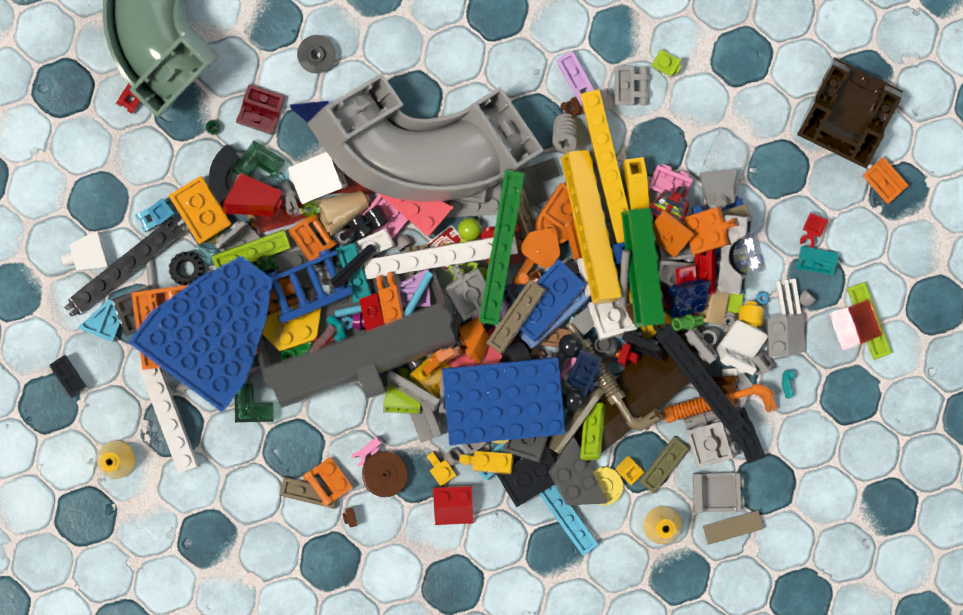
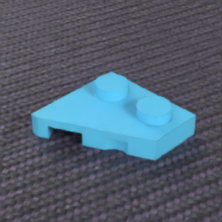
(103, 322)

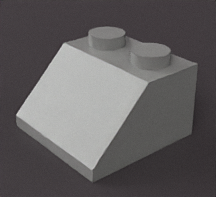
(785, 334)

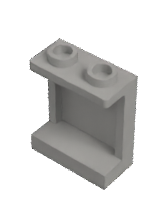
(717, 492)

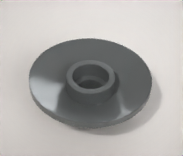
(316, 44)

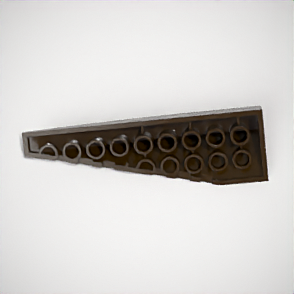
(645, 388)

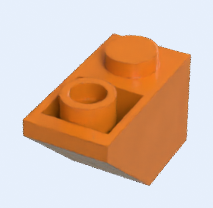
(474, 337)

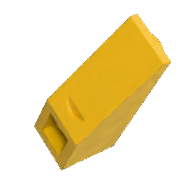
(635, 183)

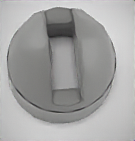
(402, 243)
(806, 298)
(450, 459)

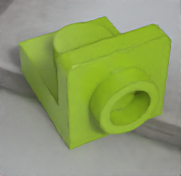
(666, 63)

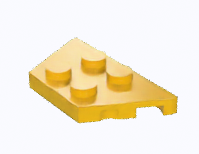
(293, 332)

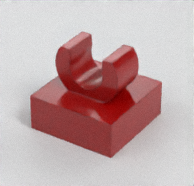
(627, 355)

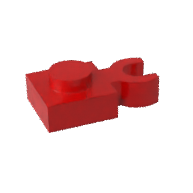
(814, 227)

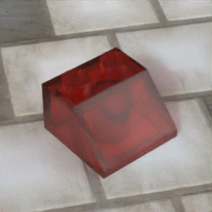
(855, 324)

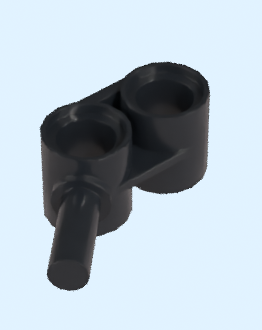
(365, 223)

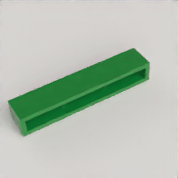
(643, 267)

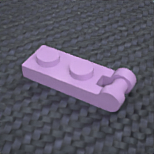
(574, 74)

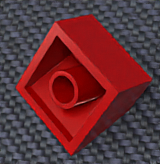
(453, 505)

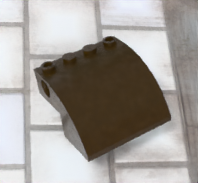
(850, 112)

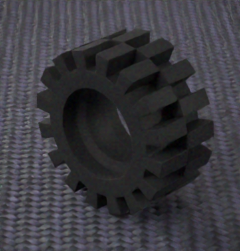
(178, 260)

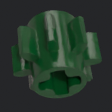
(266, 264)

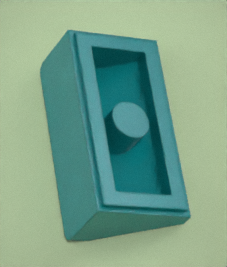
(817, 260)

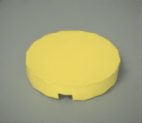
(610, 483)

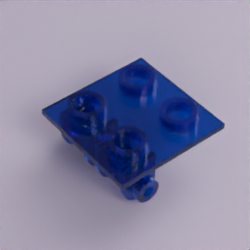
(689, 297)

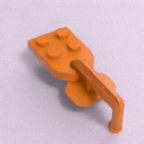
(543, 244)

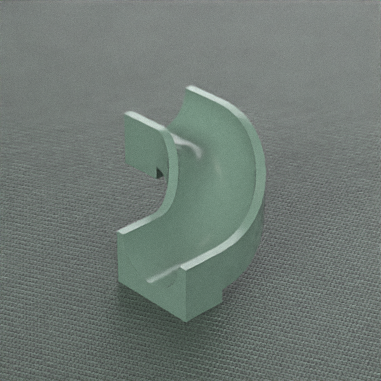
(155, 49)

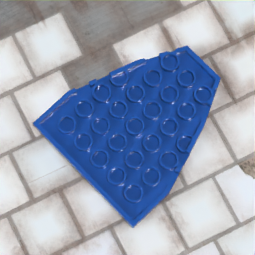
(210, 330)

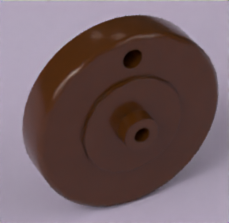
(385, 474)

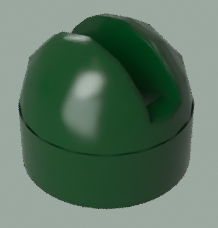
(216, 130)

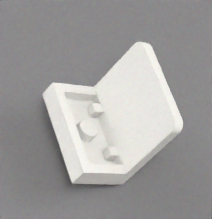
(741, 346)

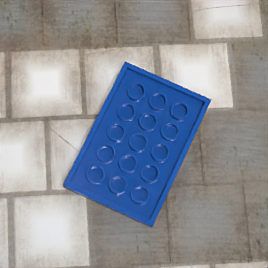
(503, 401)

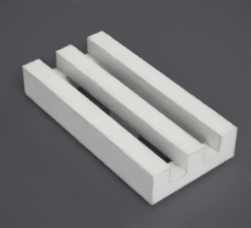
(795, 293)

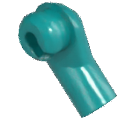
(341, 335)
(786, 383)

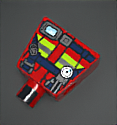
(672, 203)

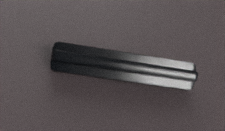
(353, 266)

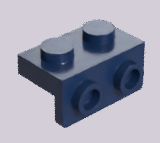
(584, 370)

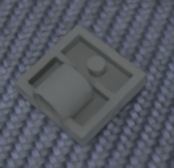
(125, 311)

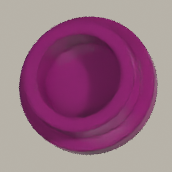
(358, 322)

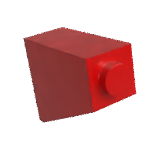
(252, 198)

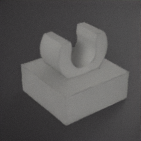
(763, 362)

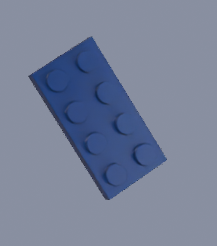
(561, 289)

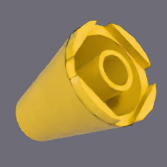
(122, 457)
(657, 519)

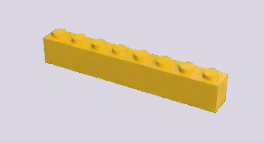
(605, 160)
(591, 227)

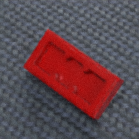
(371, 311)

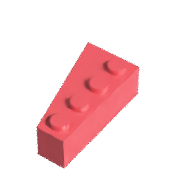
(423, 215)

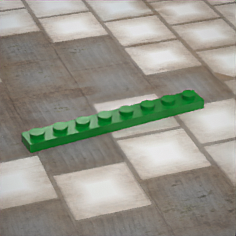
(501, 247)

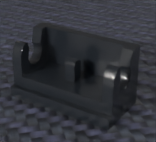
(67, 376)

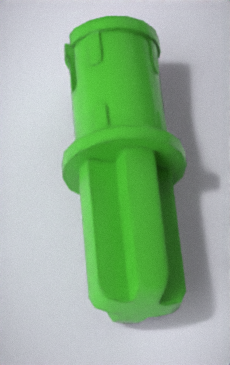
(687, 322)

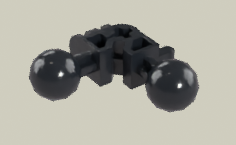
(569, 347)

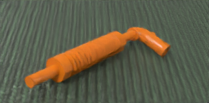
(698, 405)

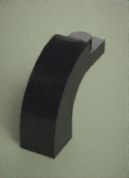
(219, 171)

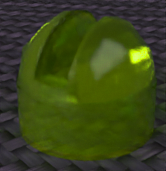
(308, 205)

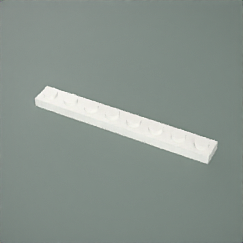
(431, 257)

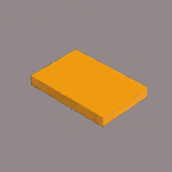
(200, 209)

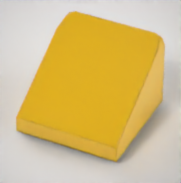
(629, 470)

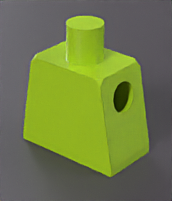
(399, 402)

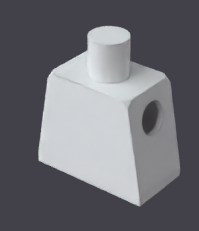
(87, 253)

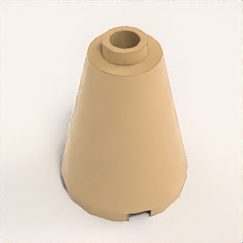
(341, 209)

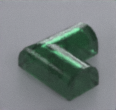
(258, 156)
(249, 411)

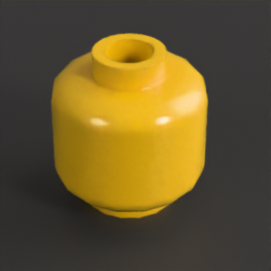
(751, 314)

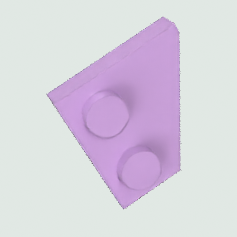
(409, 286)

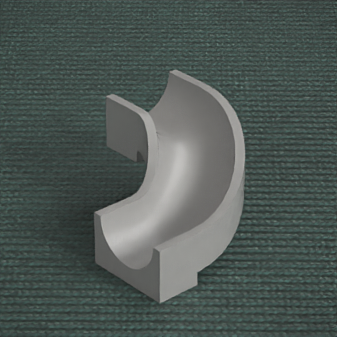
(423, 156)

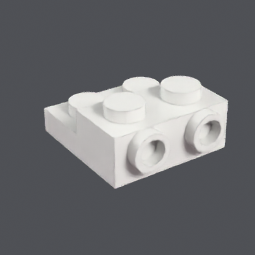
(611, 319)

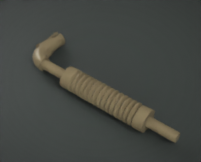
(612, 391)

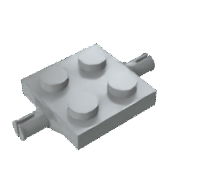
(467, 292)

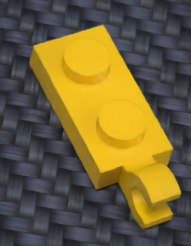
(489, 462)

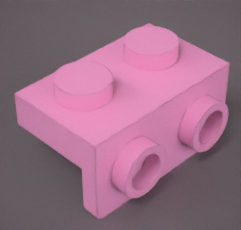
(666, 179)

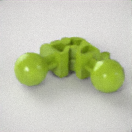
(469, 230)

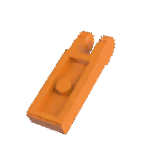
(390, 298)

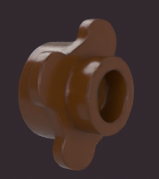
(572, 103)

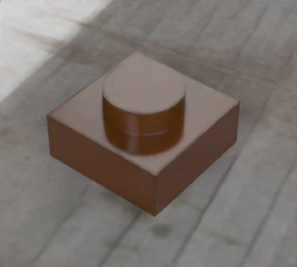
(350, 517)

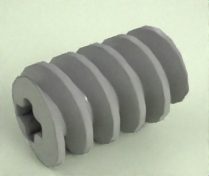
(564, 133)

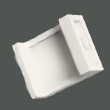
(316, 178)

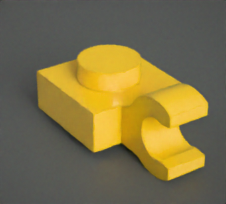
(442, 470)

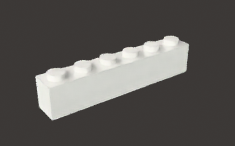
(169, 418)

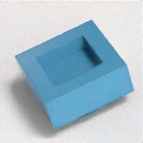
(161, 211)

